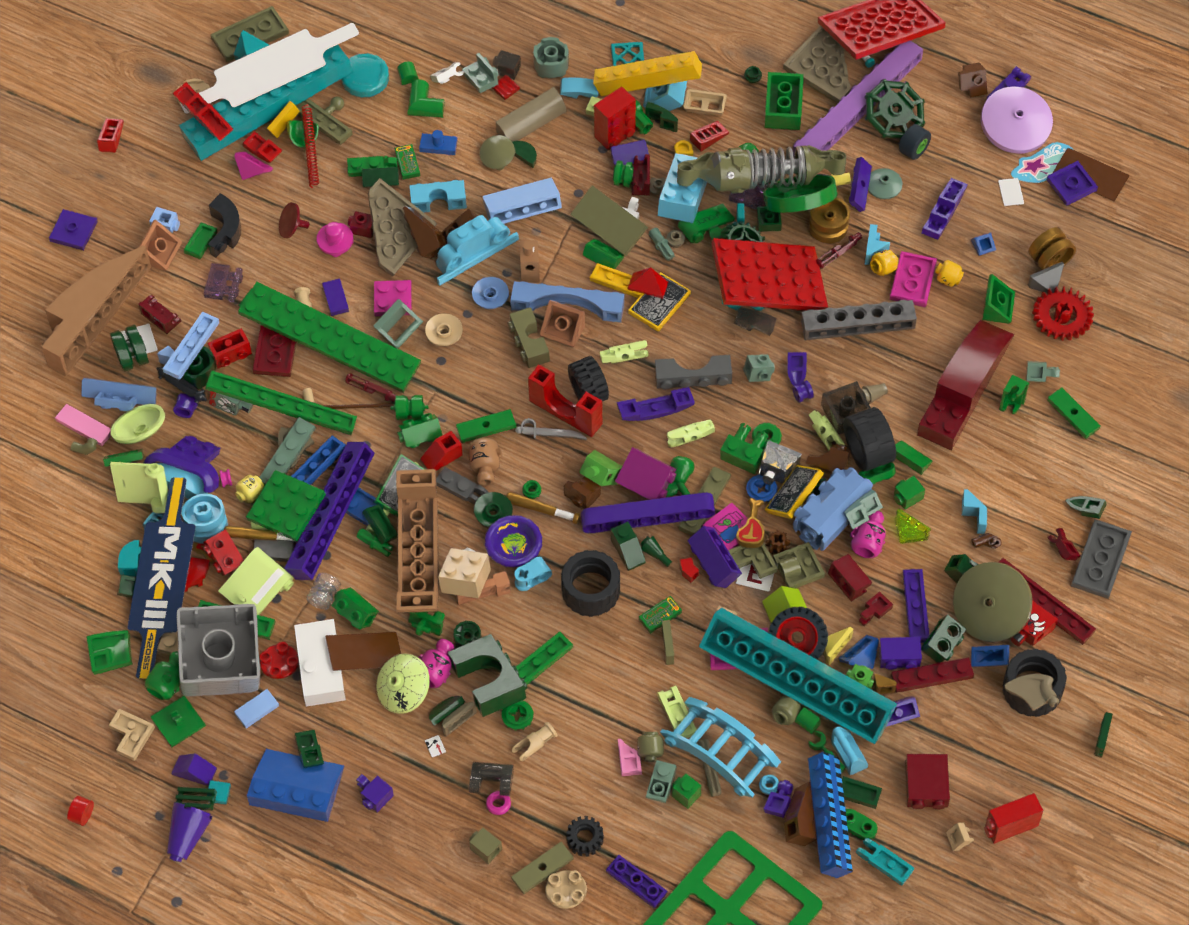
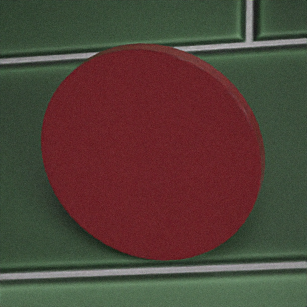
(291, 220)

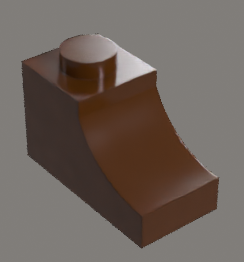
(835, 458)

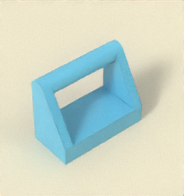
(848, 750)

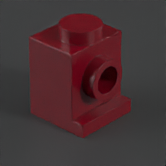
(361, 224)

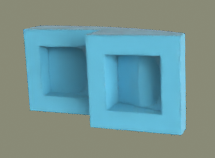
(578, 86)

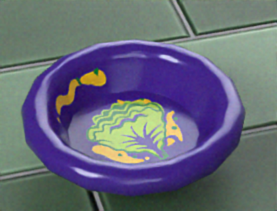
(513, 541)

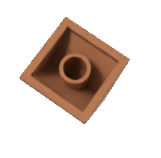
(160, 245)
(563, 323)

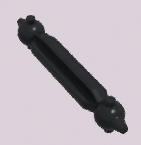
(184, 386)

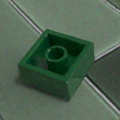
(768, 220)

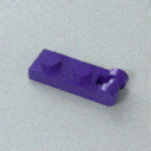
(1010, 80)

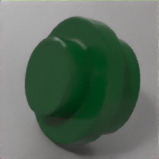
(753, 74)

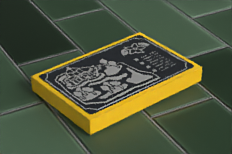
(657, 311)
(794, 491)

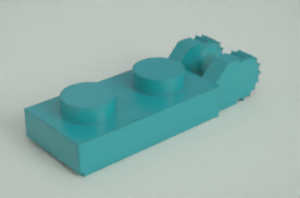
(886, 861)

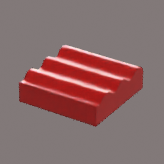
(506, 87)

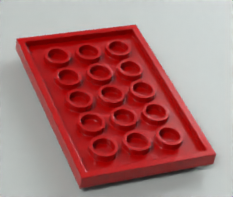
(880, 25)
(769, 275)

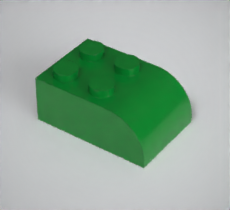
(784, 101)

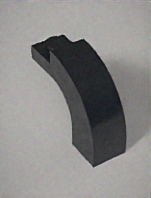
(227, 213)

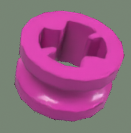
(225, 478)

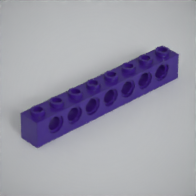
(329, 514)

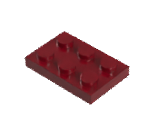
(273, 354)

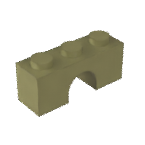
(532, 351)

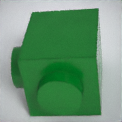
(908, 492)
(686, 790)

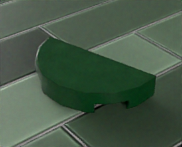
(525, 152)
(445, 708)

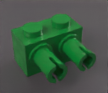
(741, 453)

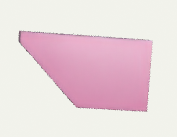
(629, 760)

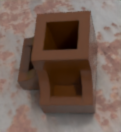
(973, 79)
(583, 492)

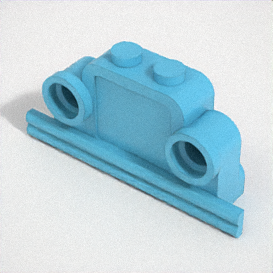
(471, 245)

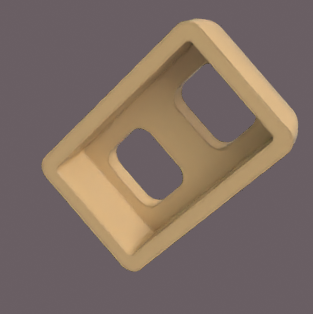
(706, 98)

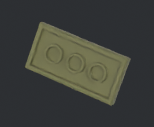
(264, 25)

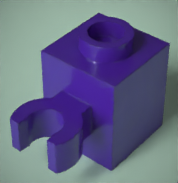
(374, 793)

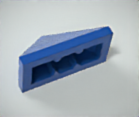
(862, 652)
(990, 656)

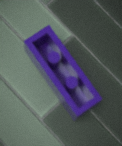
(714, 557)

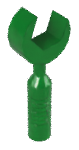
(821, 745)

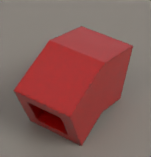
(688, 570)

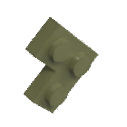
(758, 557)

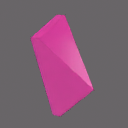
(250, 166)

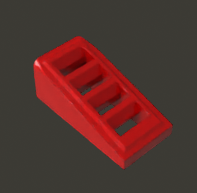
(110, 136)
(695, 136)

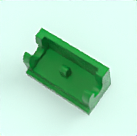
(1014, 394)

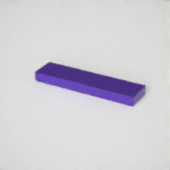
(915, 604)

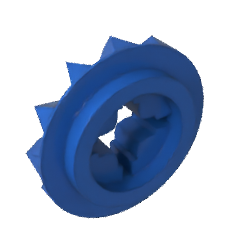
(752, 489)

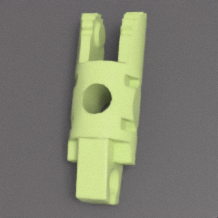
(624, 352)
(825, 429)
(690, 433)

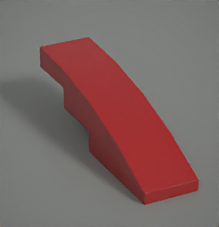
(202, 111)

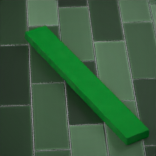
(281, 402)

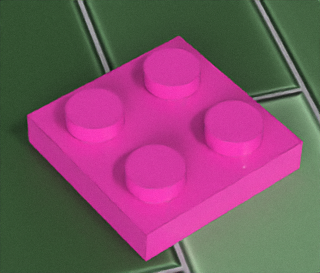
(388, 292)

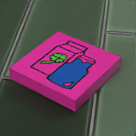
(727, 524)

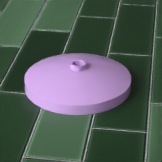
(1016, 120)

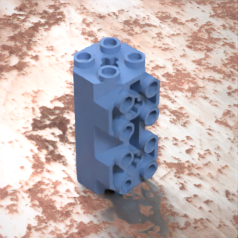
(824, 514)

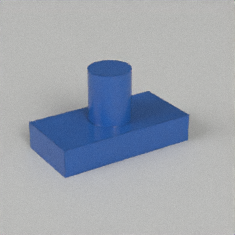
(438, 143)

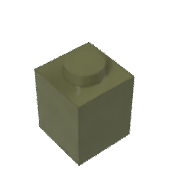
(485, 845)

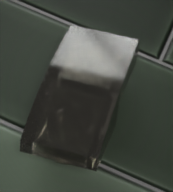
(755, 319)

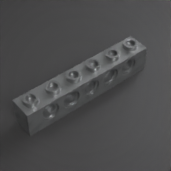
(867, 323)

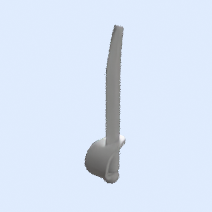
(547, 431)

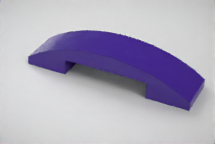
(656, 407)

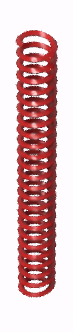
(304, 111)

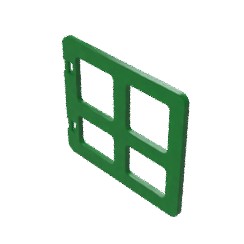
(728, 910)

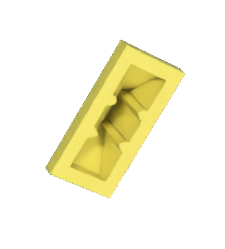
(836, 643)

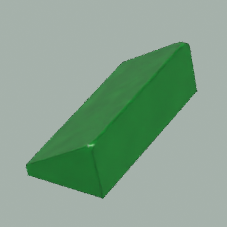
(602, 254)
(912, 457)

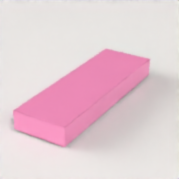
(83, 424)

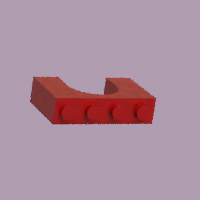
(583, 416)

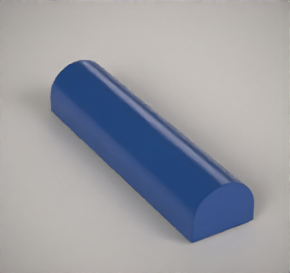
(320, 461)

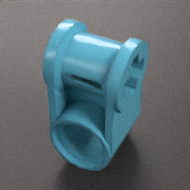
(533, 573)

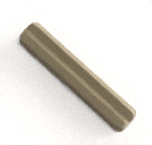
(711, 774)

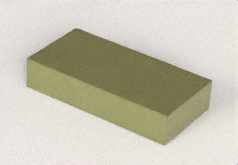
(668, 642)

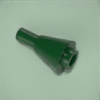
(652, 547)

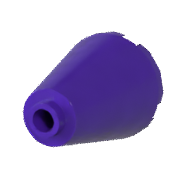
(185, 830)

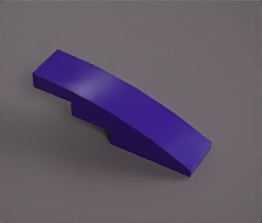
(944, 208)

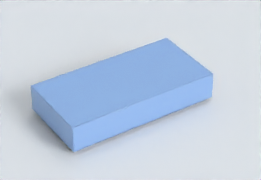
(256, 708)

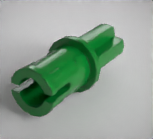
(374, 542)

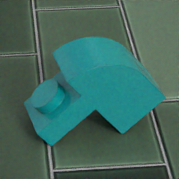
(129, 558)

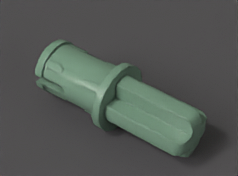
(661, 244)

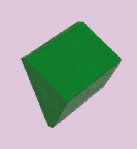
(998, 301)

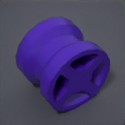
(802, 391)

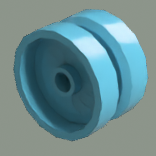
(207, 514)

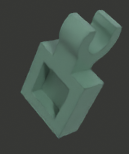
(1038, 371)

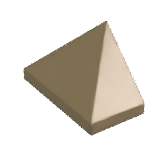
(458, 717)

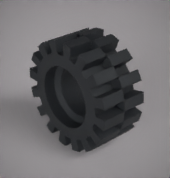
(585, 824)

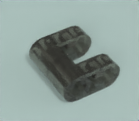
(491, 772)

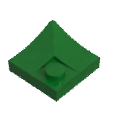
(109, 651)

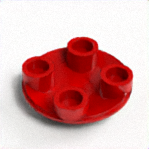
(279, 661)

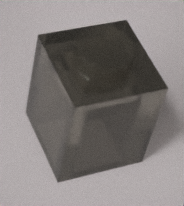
(507, 64)

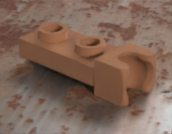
(497, 585)

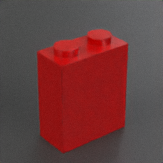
(1013, 818)

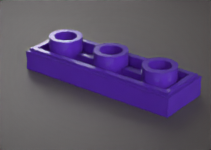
(860, 184)
(645, 889)

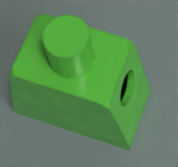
(598, 467)

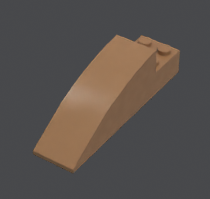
(89, 305)

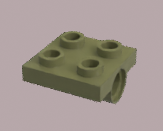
(799, 566)

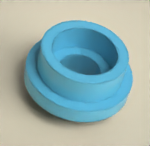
(768, 779)

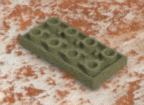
(609, 220)

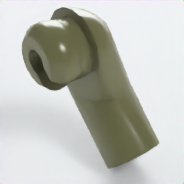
(86, 448)

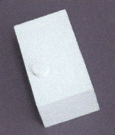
(318, 679)

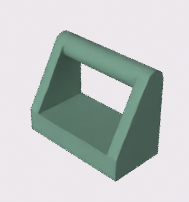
(391, 317)

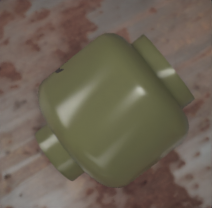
(786, 710)
(650, 746)

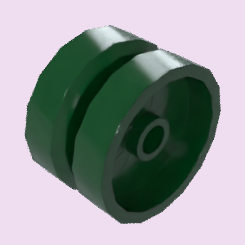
(128, 348)

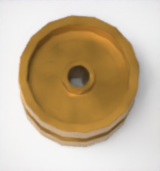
(830, 221)
(1051, 248)

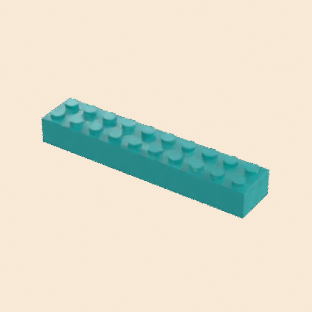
(266, 106)
(798, 675)

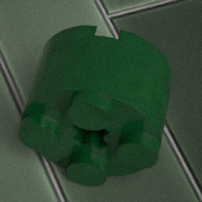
(200, 368)

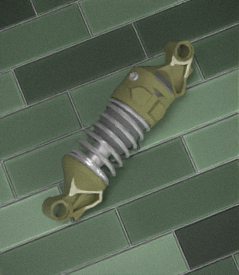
(741, 170)

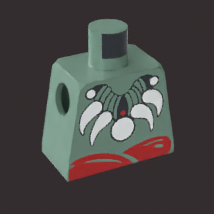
(228, 404)

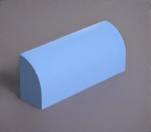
(523, 201)

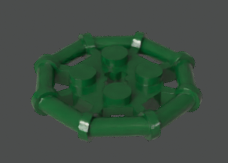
(885, 111)

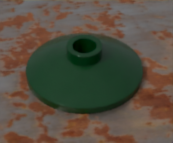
(492, 502)

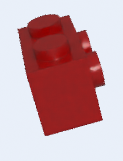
(230, 348)
(223, 552)

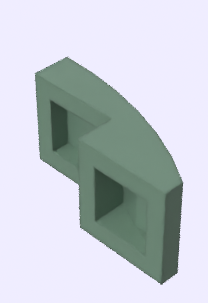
(862, 508)

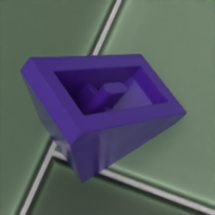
(194, 769)

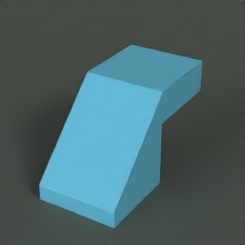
(973, 507)

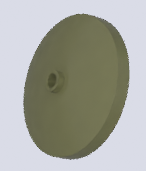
(1009, 597)

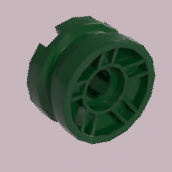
(467, 628)

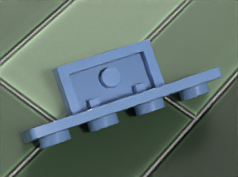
(117, 394)

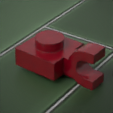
(1066, 547)
(877, 607)

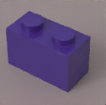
(900, 652)

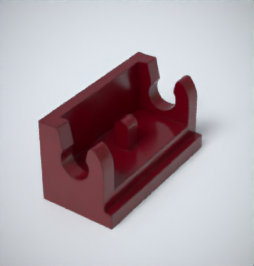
(641, 176)
(158, 314)
(849, 577)

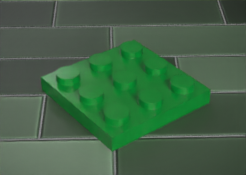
(285, 505)

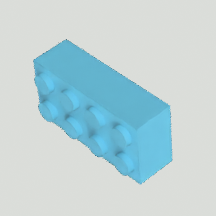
(680, 201)

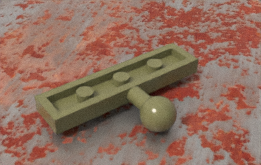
(327, 123)

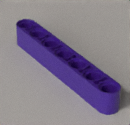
(648, 512)

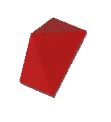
(648, 282)

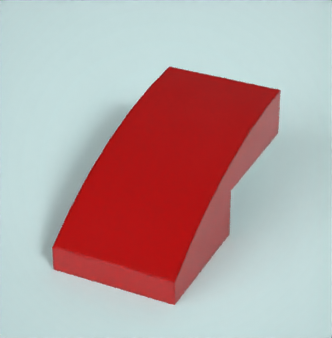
(261, 148)

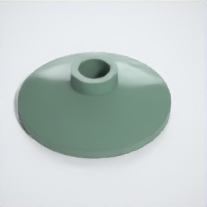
(885, 189)

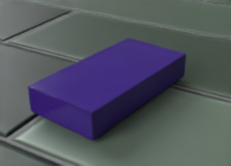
(335, 297)

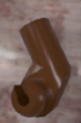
(987, 539)

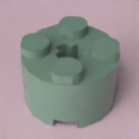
(551, 58)

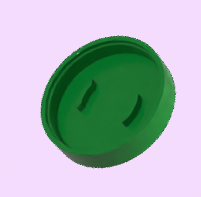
(800, 198)

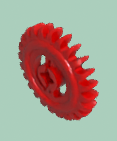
(1063, 301)

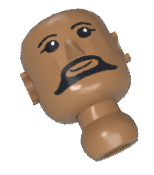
(484, 459)

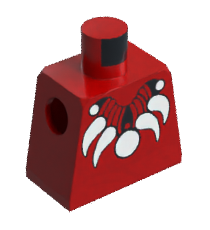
(1037, 627)

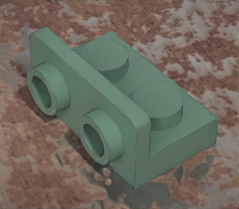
(481, 74)

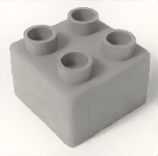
(218, 650)

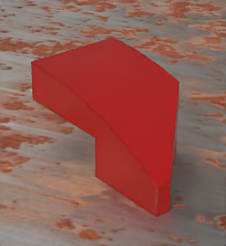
(197, 572)

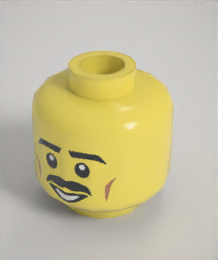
(249, 488)

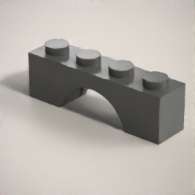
(671, 375)

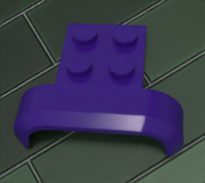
(192, 457)

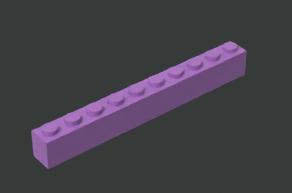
(853, 106)

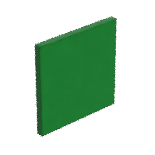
(178, 721)

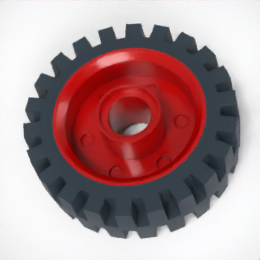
(806, 622)

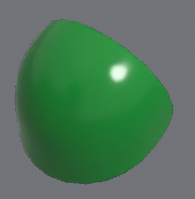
(296, 132)

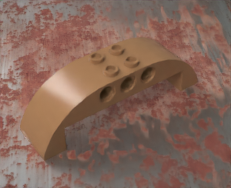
(417, 541)

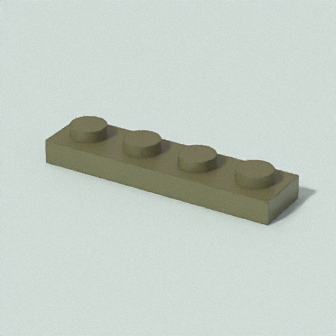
(715, 485)

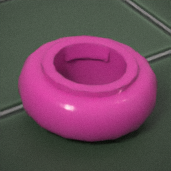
(498, 810)

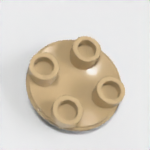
(566, 889)

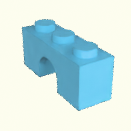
(452, 192)

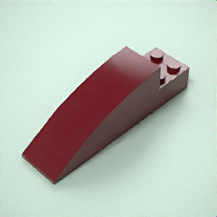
(963, 384)

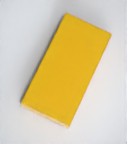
(279, 124)

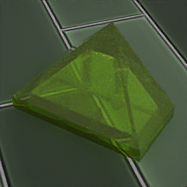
(910, 529)

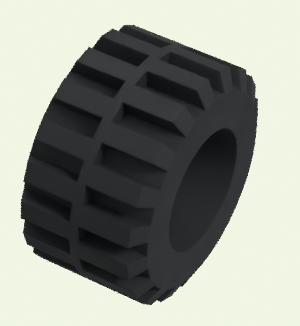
(588, 377)

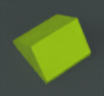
(781, 600)

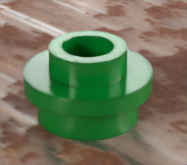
(531, 484)

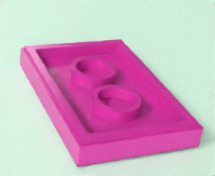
(913, 278)

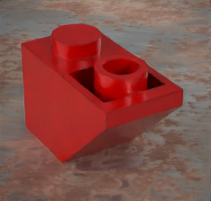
(442, 451)

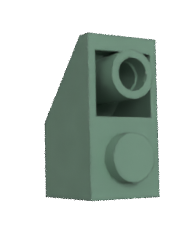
(661, 781)

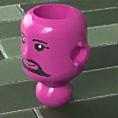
(869, 536)
(438, 663)

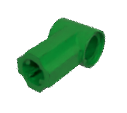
(643, 123)

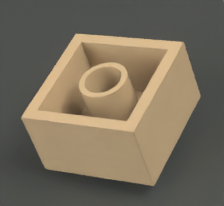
(464, 573)

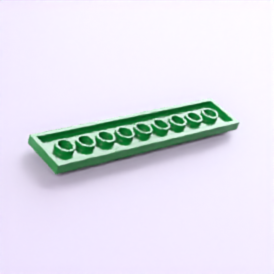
(329, 337)

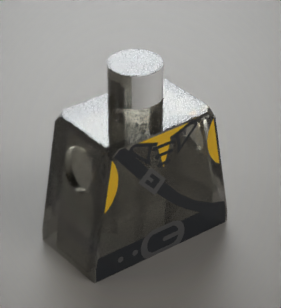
(778, 463)

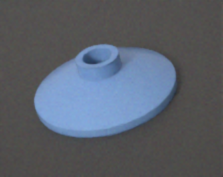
(487, 287)

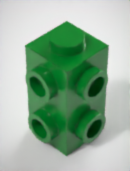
(417, 431)
(354, 608)

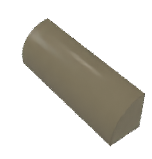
(531, 115)

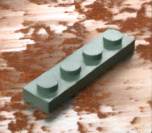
(289, 449)

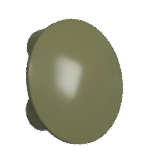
(497, 152)

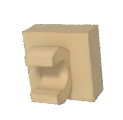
(959, 836)

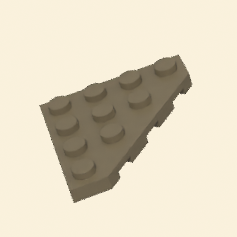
(822, 64)
(390, 229)

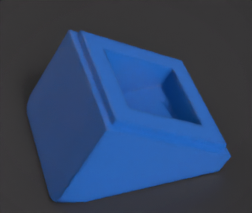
(983, 244)

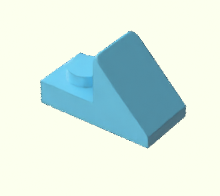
(874, 245)

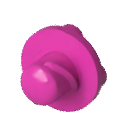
(335, 239)

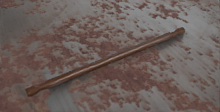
(360, 405)

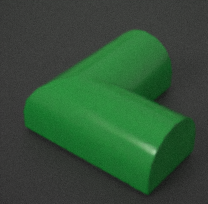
(420, 103)

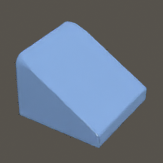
(165, 354)

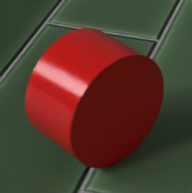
(80, 810)

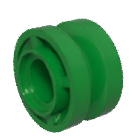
(623, 173)

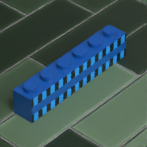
(830, 815)

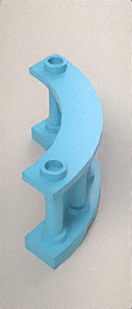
(731, 727)

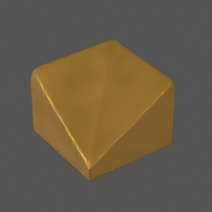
(884, 685)

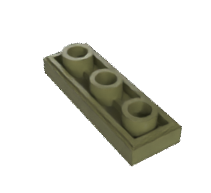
(551, 860)

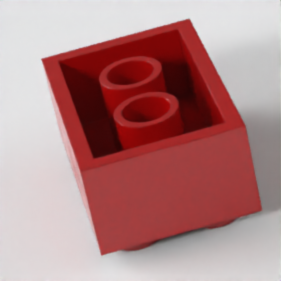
(615, 118)

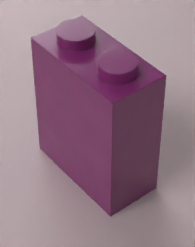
(646, 475)

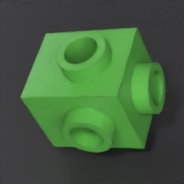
(862, 675)

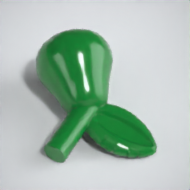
(684, 468)

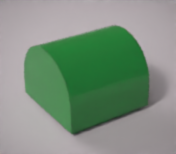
(407, 72)
(808, 720)

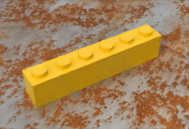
(648, 73)

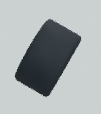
(914, 141)

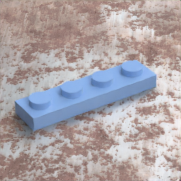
(191, 345)

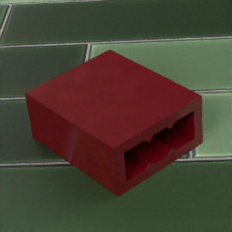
(927, 781)

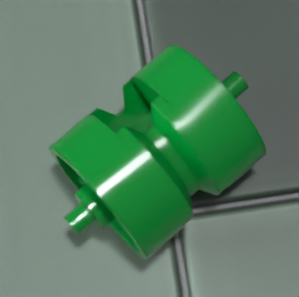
(406, 407)

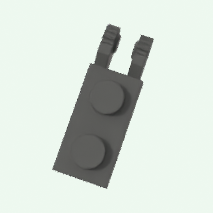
(459, 485)

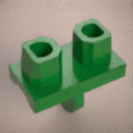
(427, 623)

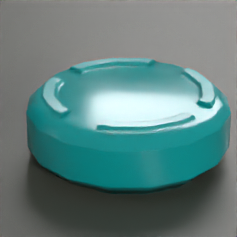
(368, 76)

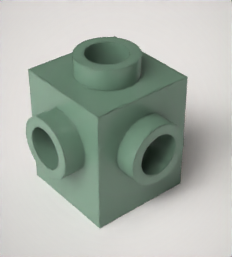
(758, 368)

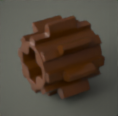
(777, 542)

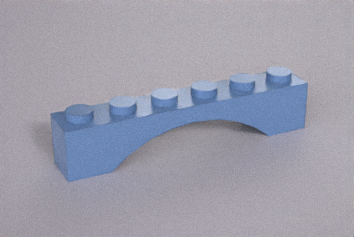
(605, 305)

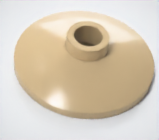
(443, 323)

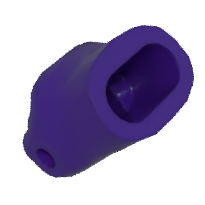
(185, 406)

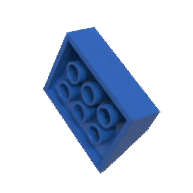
(290, 788)

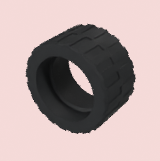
(869, 439)
(590, 562)
(1040, 662)

